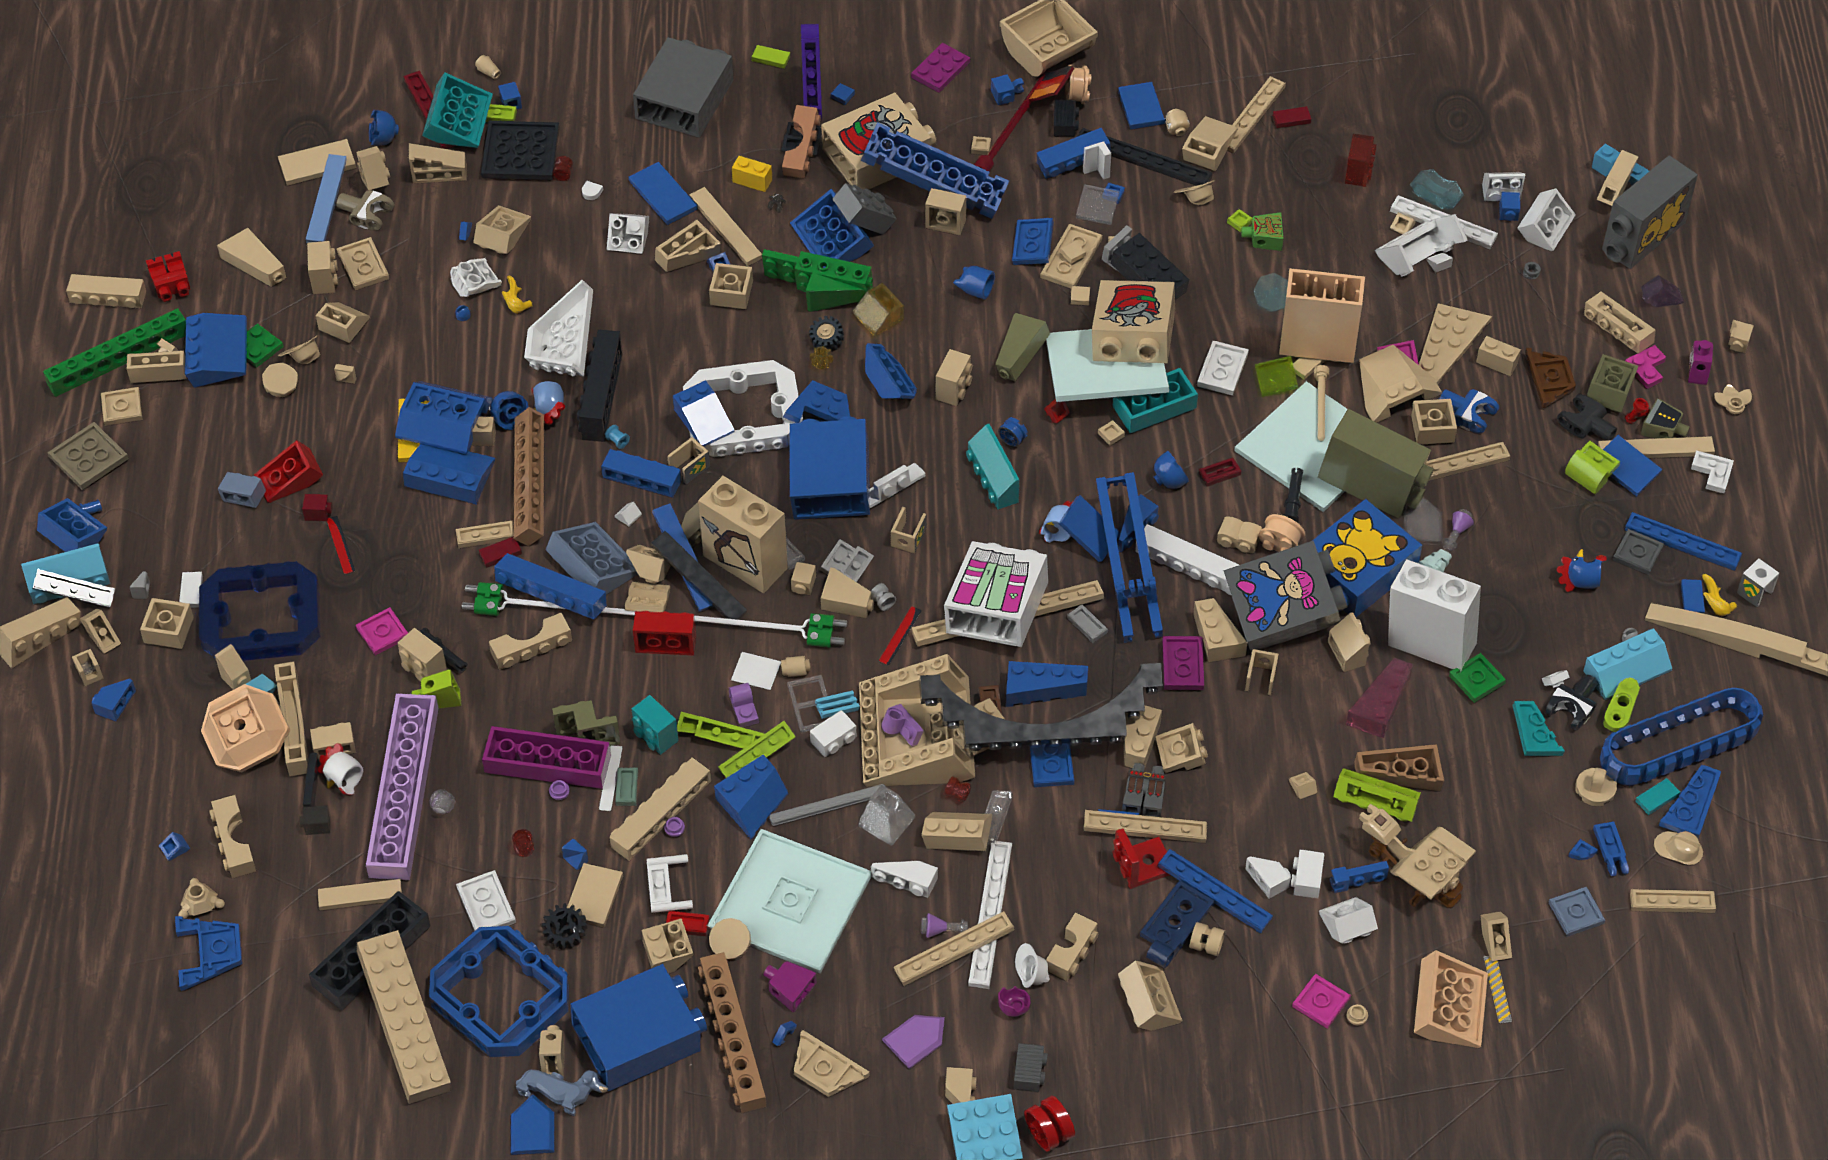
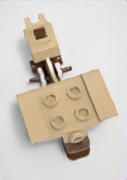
(1428, 866)

